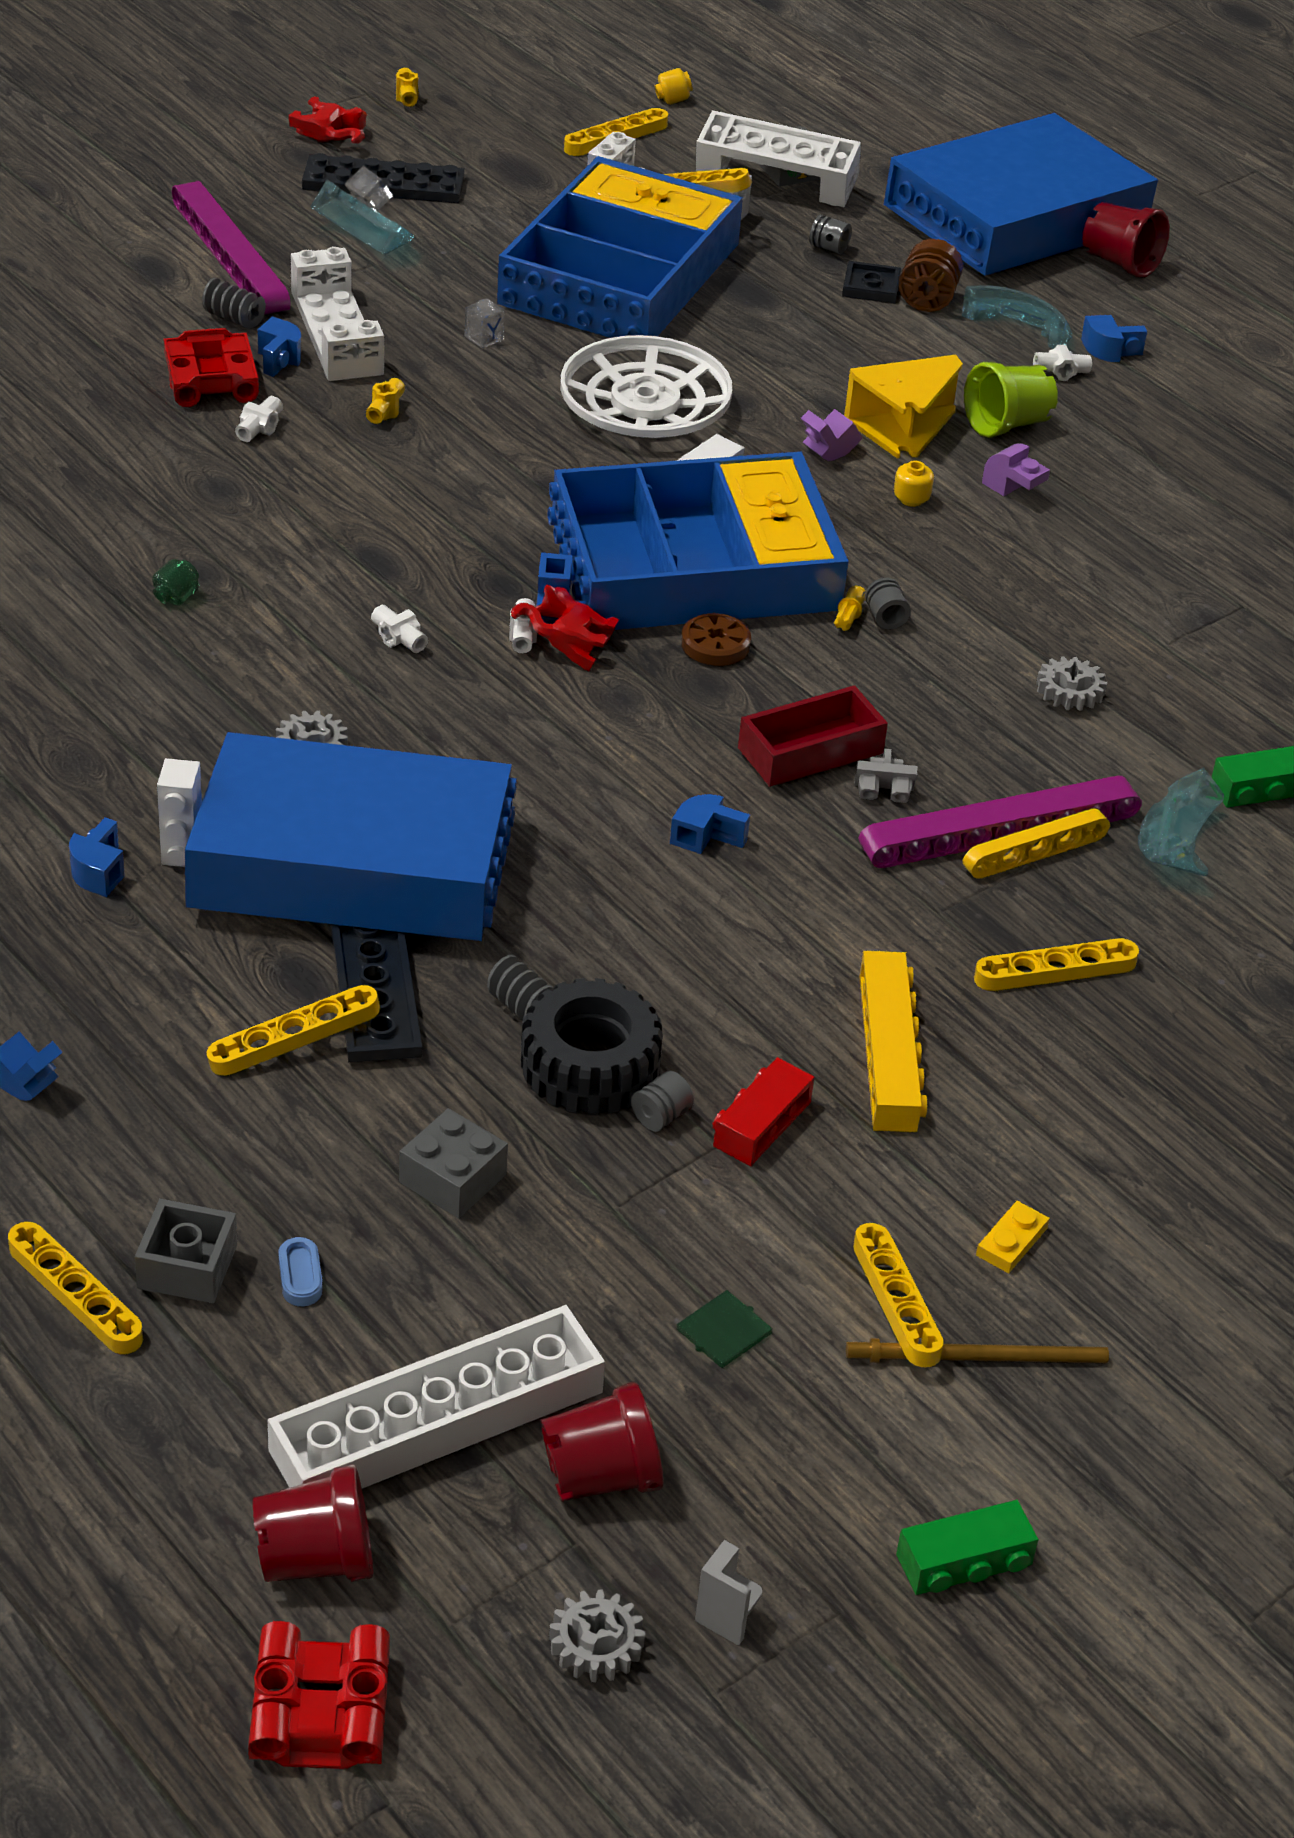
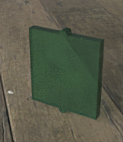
(724, 1329)

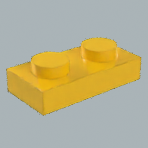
(1012, 1236)

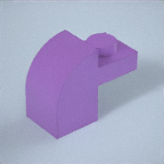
(832, 436)
(1012, 470)

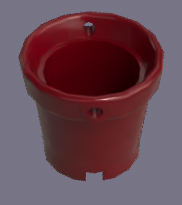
(1128, 237)
(604, 1446)
(315, 1529)

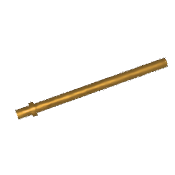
(875, 1351)

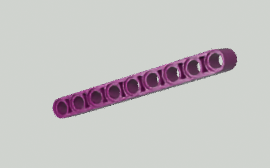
(229, 245)
(966, 826)

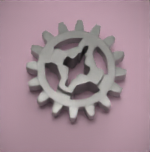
(1071, 683)
(313, 728)
(596, 1635)

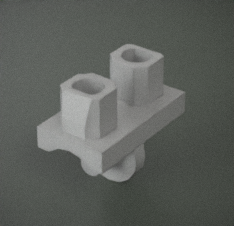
(885, 774)

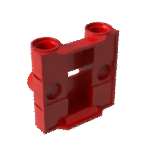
(209, 364)
(319, 1725)

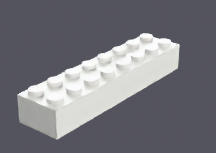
(440, 1402)

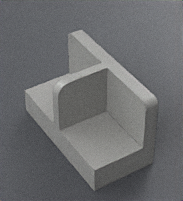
(725, 1595)

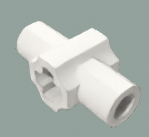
(1063, 362)
(259, 418)
(399, 628)
(521, 631)

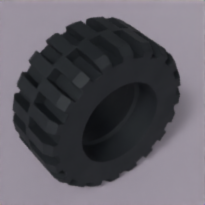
(590, 1013)

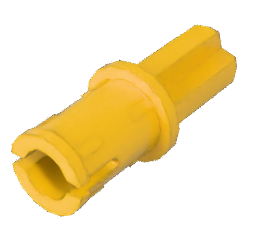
(850, 607)

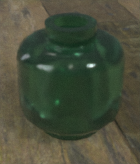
(175, 582)

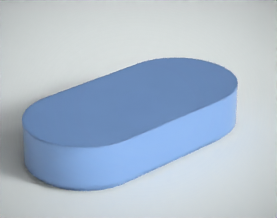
(300, 1271)

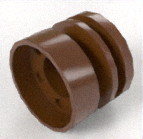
(931, 275)

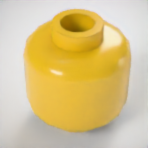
(673, 86)
(913, 483)

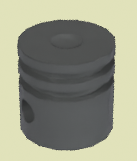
(828, 234)
(887, 603)
(662, 1101)

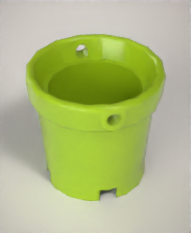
(1007, 397)

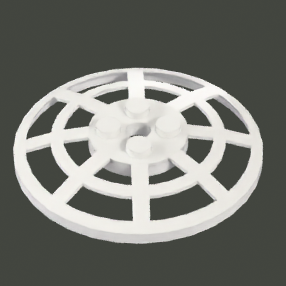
(646, 394)

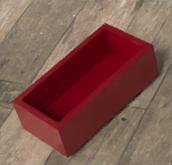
(812, 735)

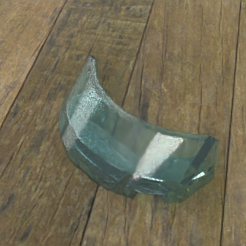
(360, 219)
(1017, 306)
(1174, 822)

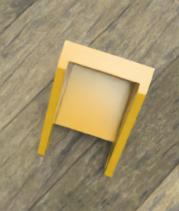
(903, 402)

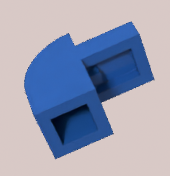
(1108, 341)
(279, 344)
(556, 572)
(707, 818)
(96, 860)
(24, 1069)

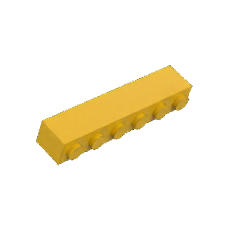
(891, 1042)

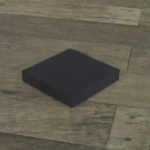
(871, 282)

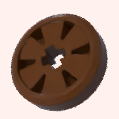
(716, 639)

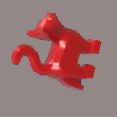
(330, 122)
(575, 630)

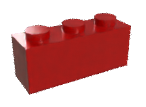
(762, 1111)

